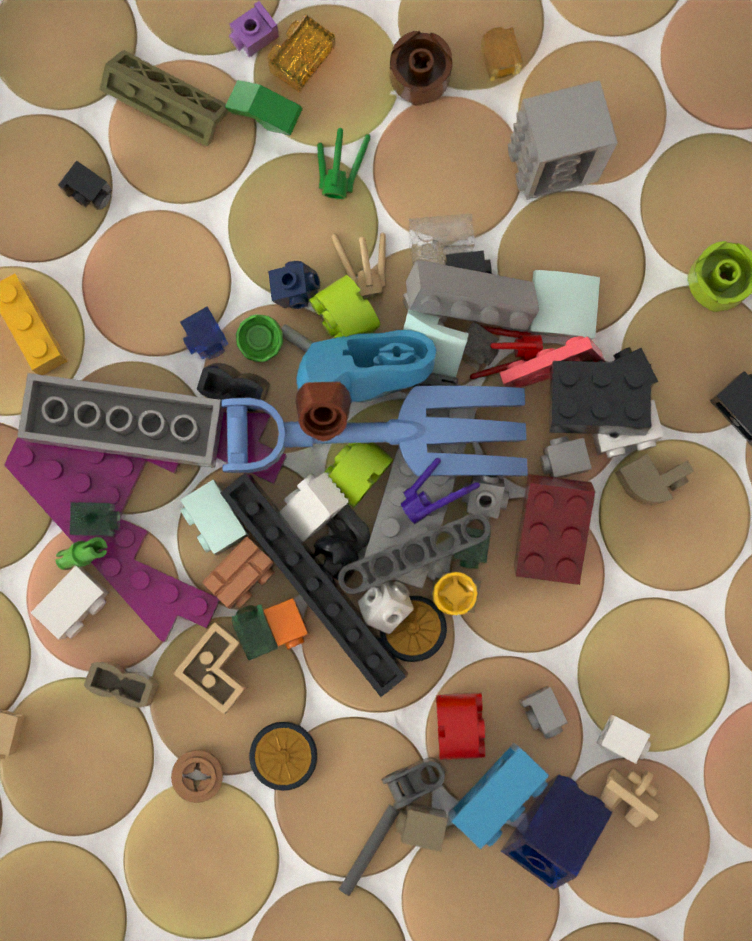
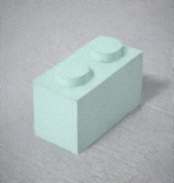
(213, 517)

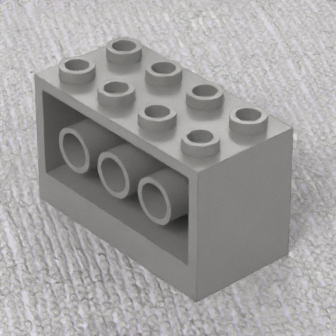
(562, 140)

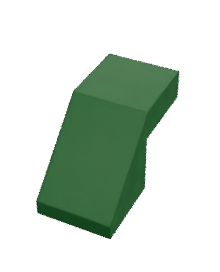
(265, 106)

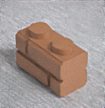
(239, 574)

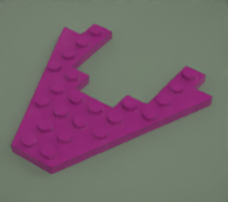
(69, 475)

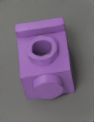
(254, 40)

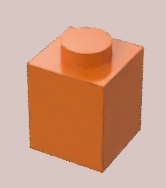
(286, 623)

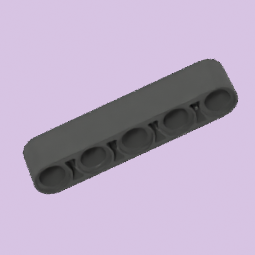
(426, 542)

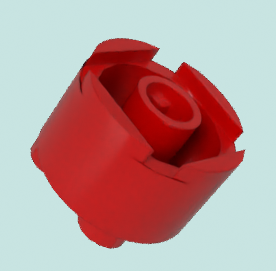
(460, 726)

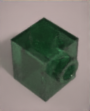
(93, 519)
(474, 555)
(254, 631)

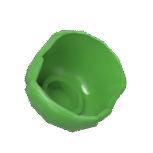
(259, 338)

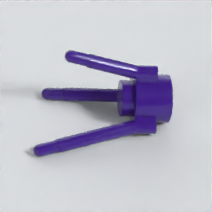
(420, 505)

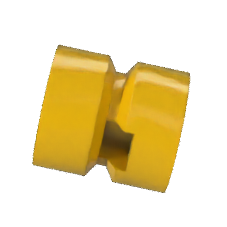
(455, 593)

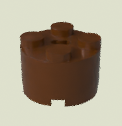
(420, 50)

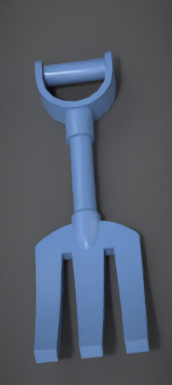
(410, 431)

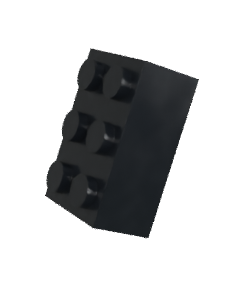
(600, 398)

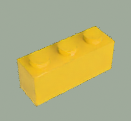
(29, 326)

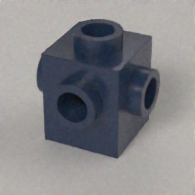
(293, 285)

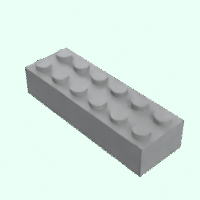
(121, 420)
(393, 524)

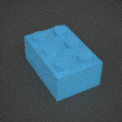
(498, 796)

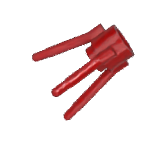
(524, 346)

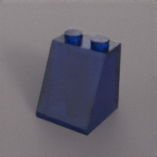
(558, 832)

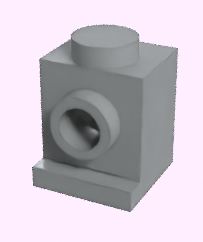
(544, 712)

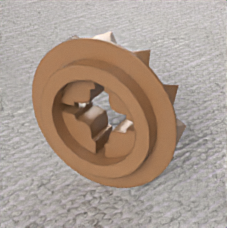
(185, 786)

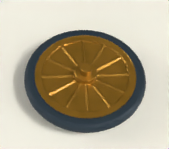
(419, 633)
(283, 756)

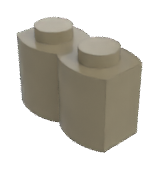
(111, 679)

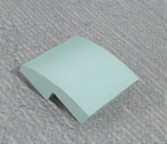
(565, 304)
(447, 341)

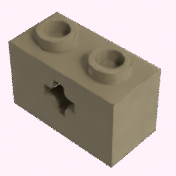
(422, 826)

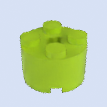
(705, 278)
(344, 309)
(358, 469)

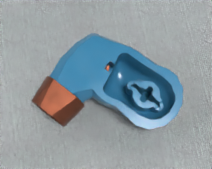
(357, 371)

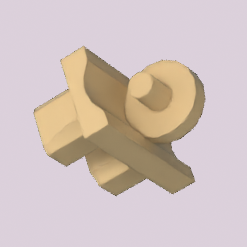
(635, 791)

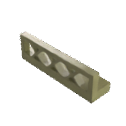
(161, 99)

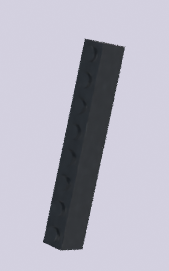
(314, 584)

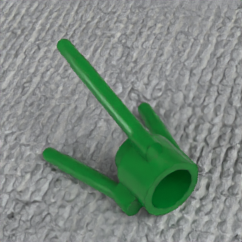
(335, 184)

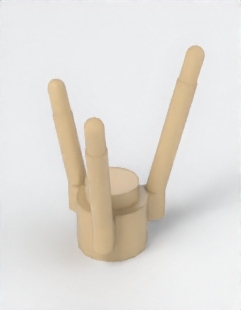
(368, 281)

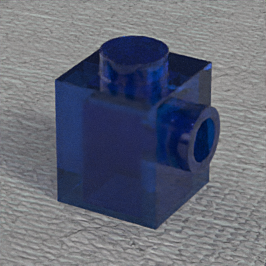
(204, 335)

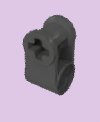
(413, 782)

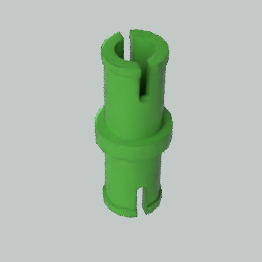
(81, 553)

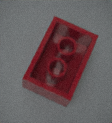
(554, 529)

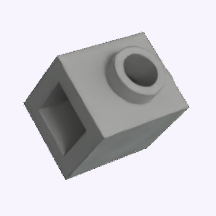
(565, 458)

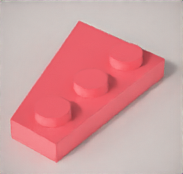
(538, 369)

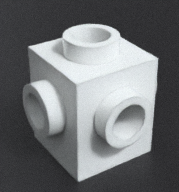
(386, 606)

